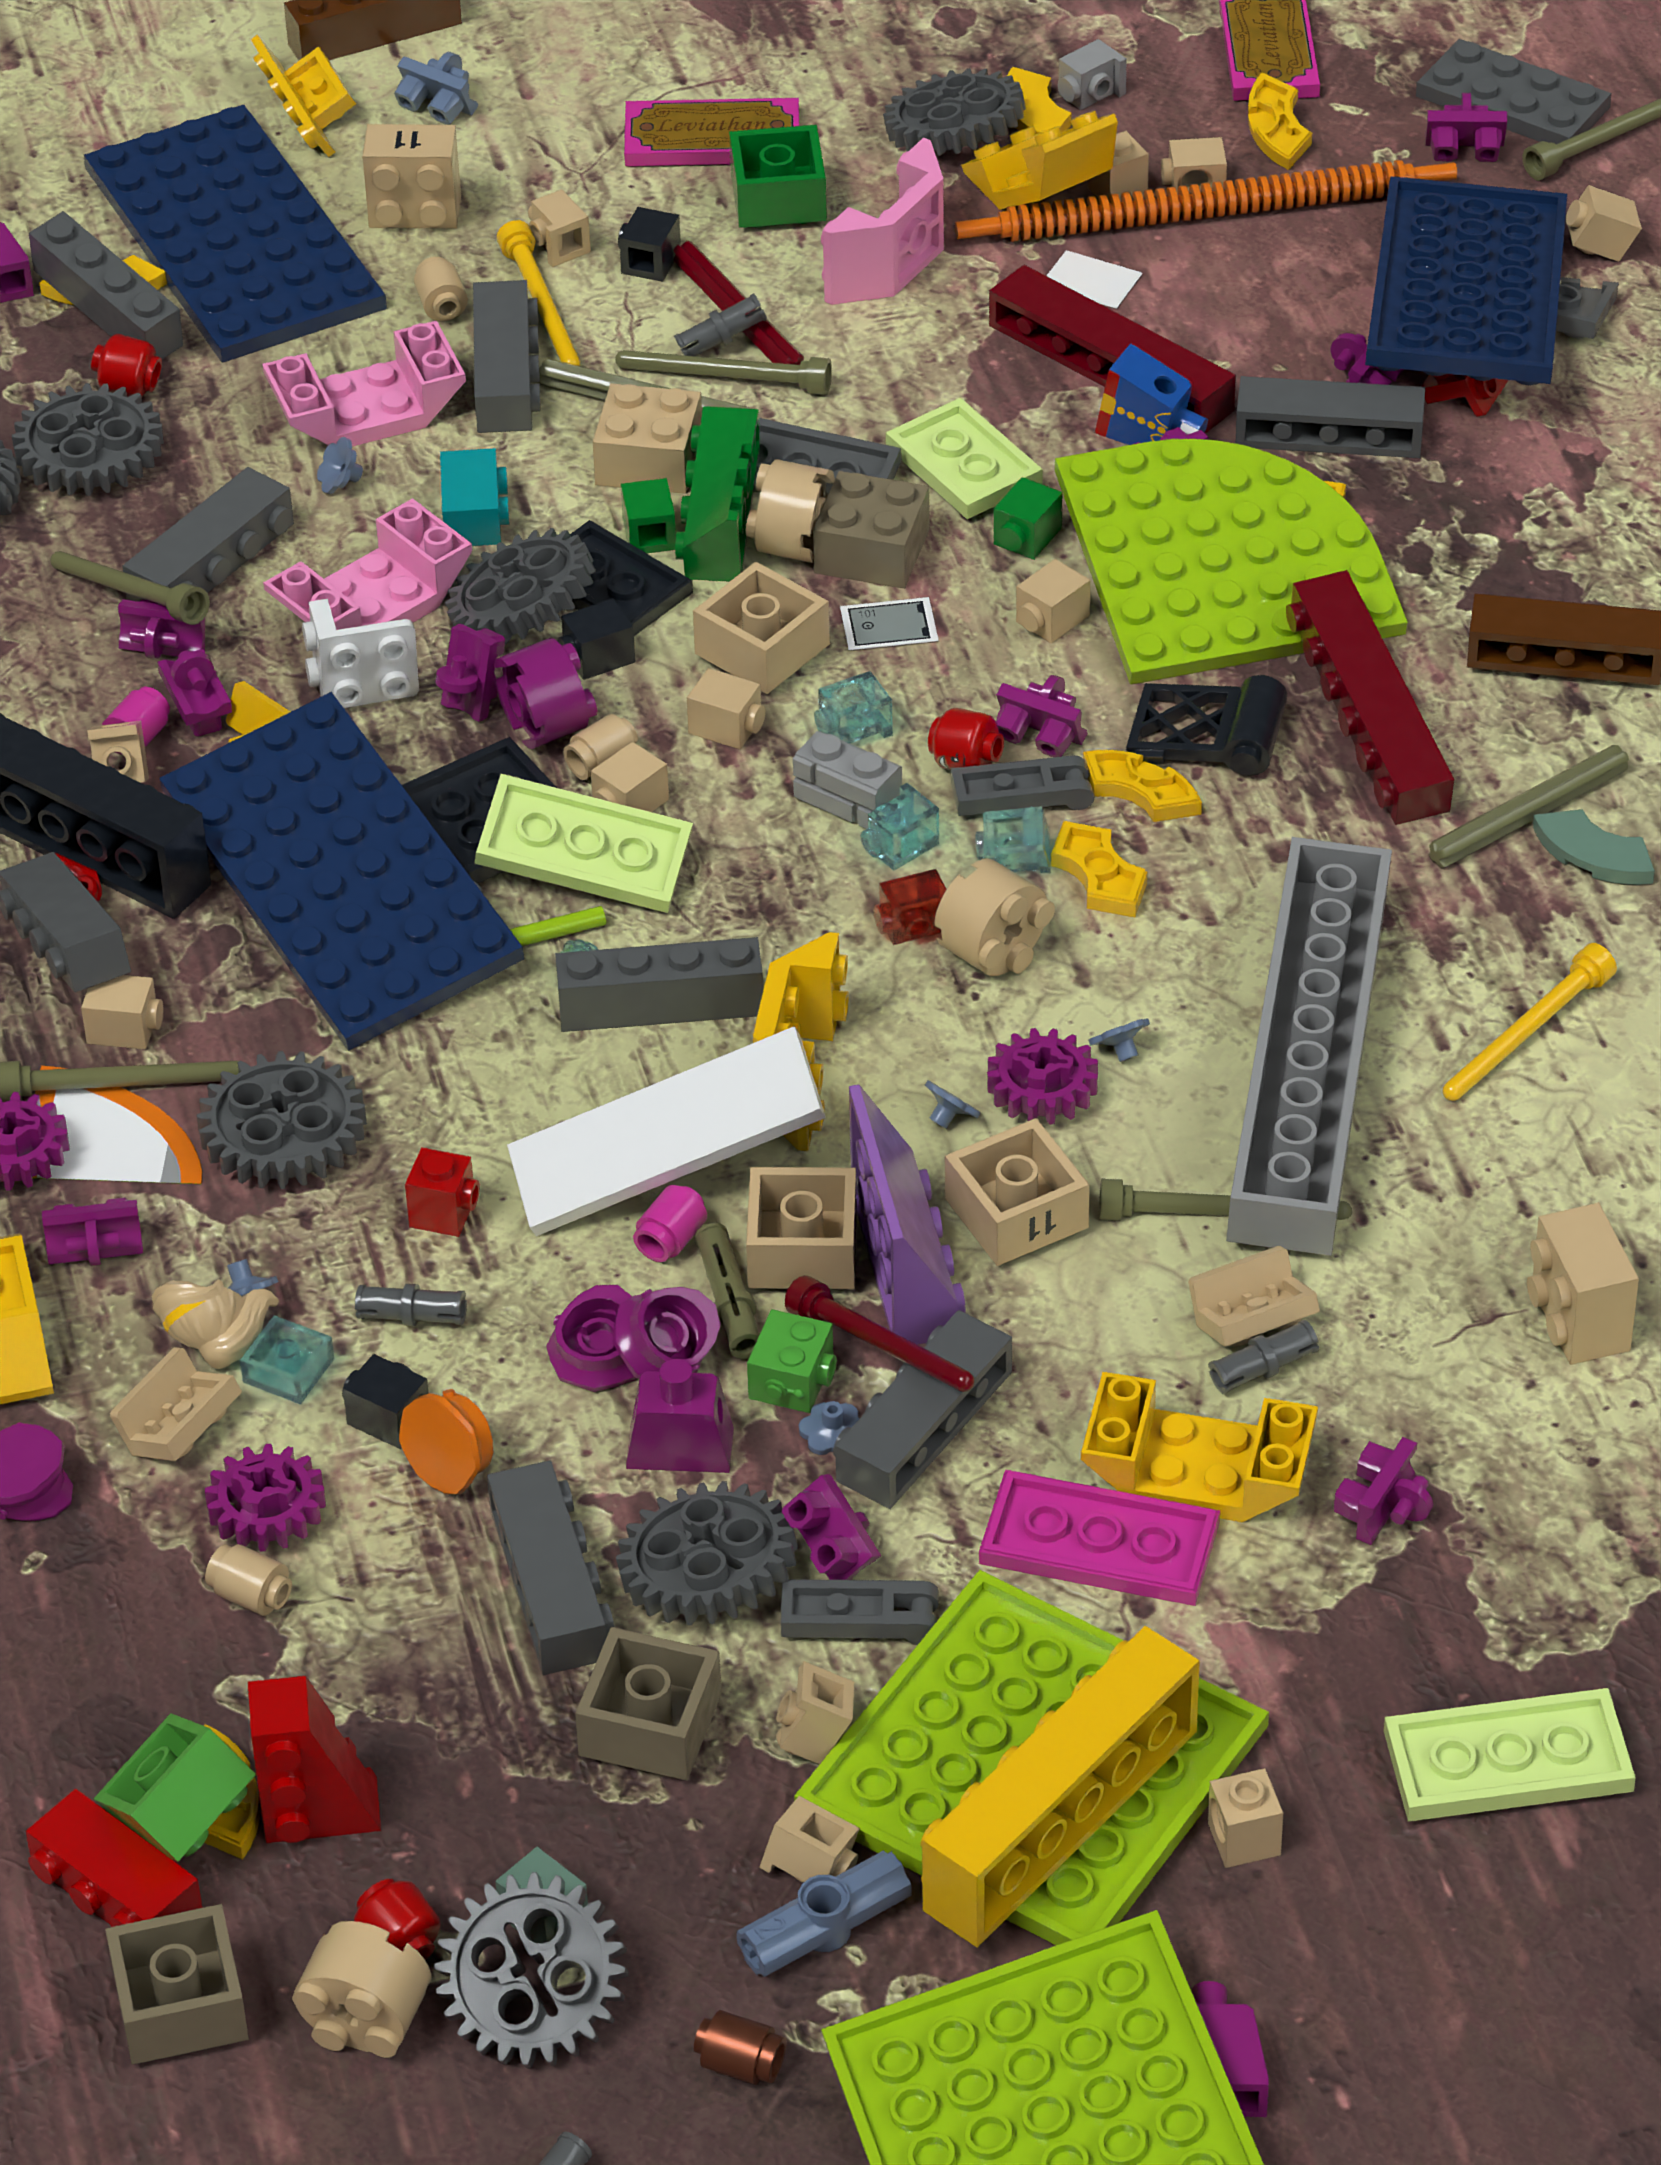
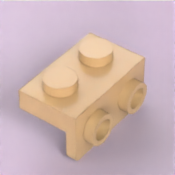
(1250, 1297)
(172, 1407)

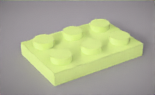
(962, 457)

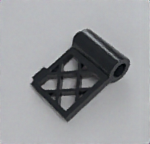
(1242, 729)

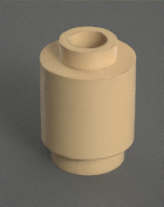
(440, 289)
(598, 744)
(248, 1579)

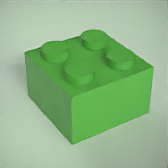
(176, 1786)

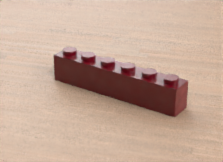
(1093, 337)
(1370, 698)

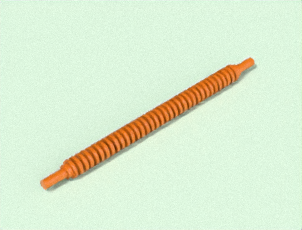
(1263, 194)

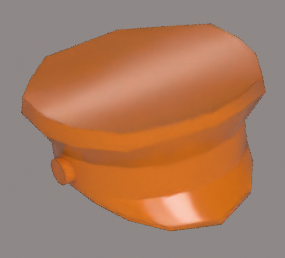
(446, 1440)

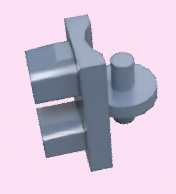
(439, 81)

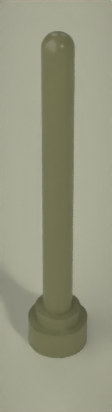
(1545, 158)
(812, 374)
(184, 601)
(23, 1080)
(1121, 1200)

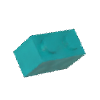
(472, 493)

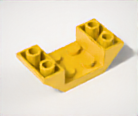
(1044, 161)
(806, 993)
(22, 1346)
(1197, 1457)

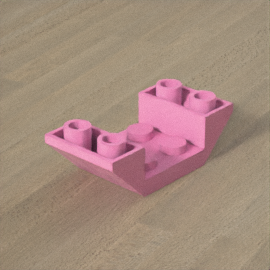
(882, 255)
(374, 399)
(397, 581)

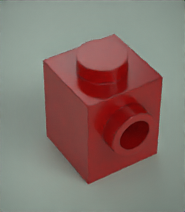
(441, 1192)

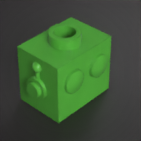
(791, 1361)

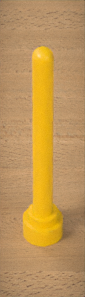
(518, 245)
(1589, 969)

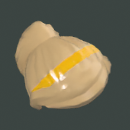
(212, 1318)

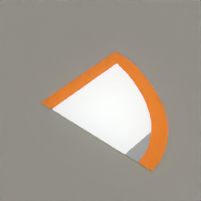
(120, 1138)

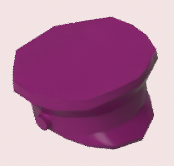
(665, 1327)
(583, 1341)
(32, 1474)

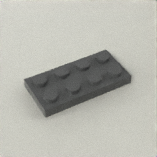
(1535, 98)

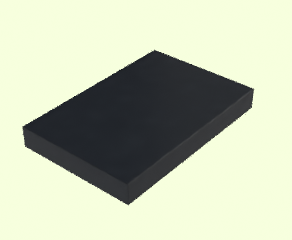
(631, 577)

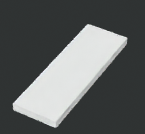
(665, 1131)

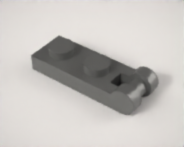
(1022, 785)
(858, 1608)

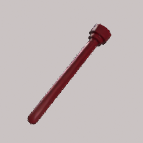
(814, 1300)

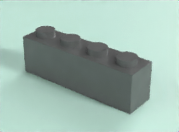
(103, 285)
(503, 356)
(1330, 417)
(217, 534)
(63, 922)
(659, 984)
(920, 1414)
(548, 1566)

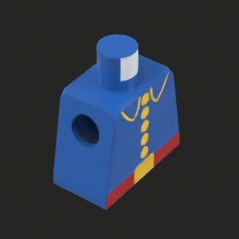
(1145, 400)

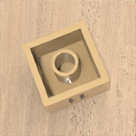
(411, 176)
(645, 435)
(761, 627)
(1016, 1191)
(801, 1226)
(1583, 1283)

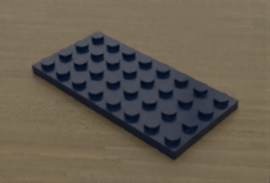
(234, 233)
(1468, 281)
(343, 871)

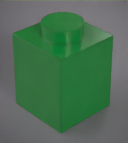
(649, 515)
(1028, 518)

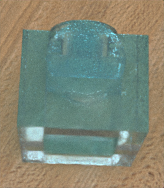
(854, 709)
(902, 828)
(1016, 839)

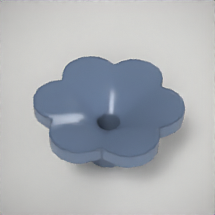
(338, 466)
(1121, 1039)
(948, 1106)
(244, 1281)
(826, 1424)

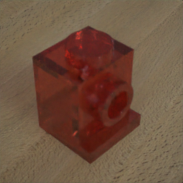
(909, 906)

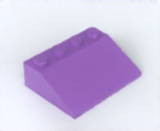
(900, 1226)

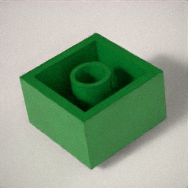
(778, 176)

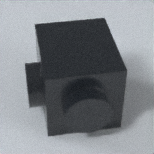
(648, 243)
(600, 637)
(378, 1395)

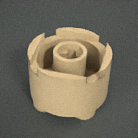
(788, 508)
(993, 918)
(361, 1989)

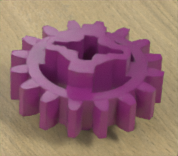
(1042, 1076)
(30, 1140)
(265, 1497)

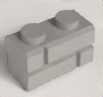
(844, 778)

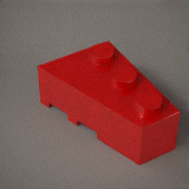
(305, 1766)

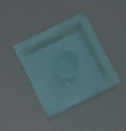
(287, 1359)

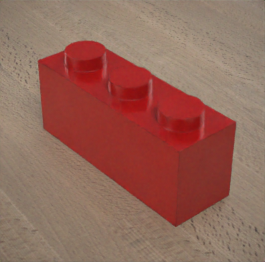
(107, 1864)

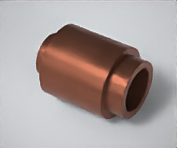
(740, 2048)

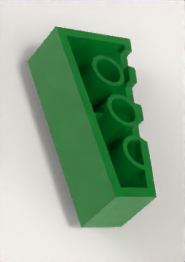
(720, 493)

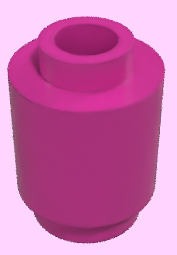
(144, 706)
(670, 1223)

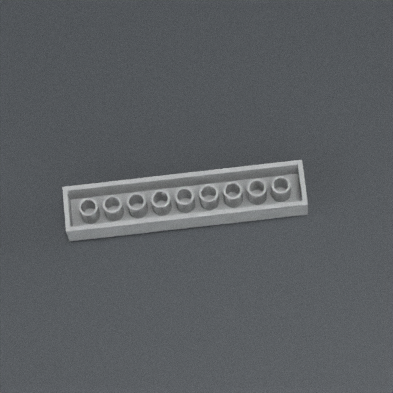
(1309, 1047)

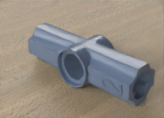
(824, 1913)

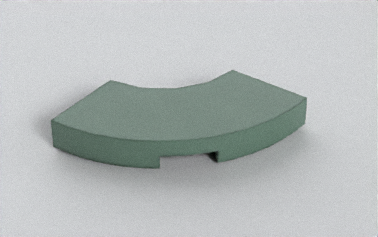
(1608, 856)

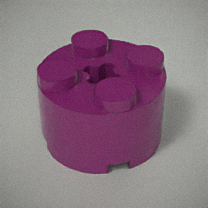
(544, 692)

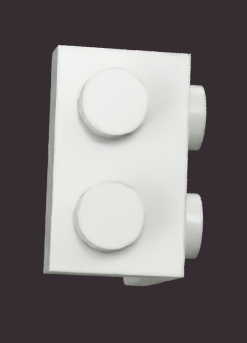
(362, 661)

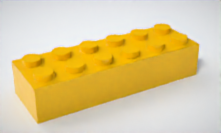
(1059, 1785)

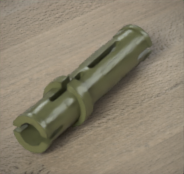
(715, 1251)

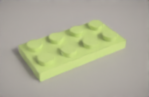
(583, 843)
(1508, 1754)

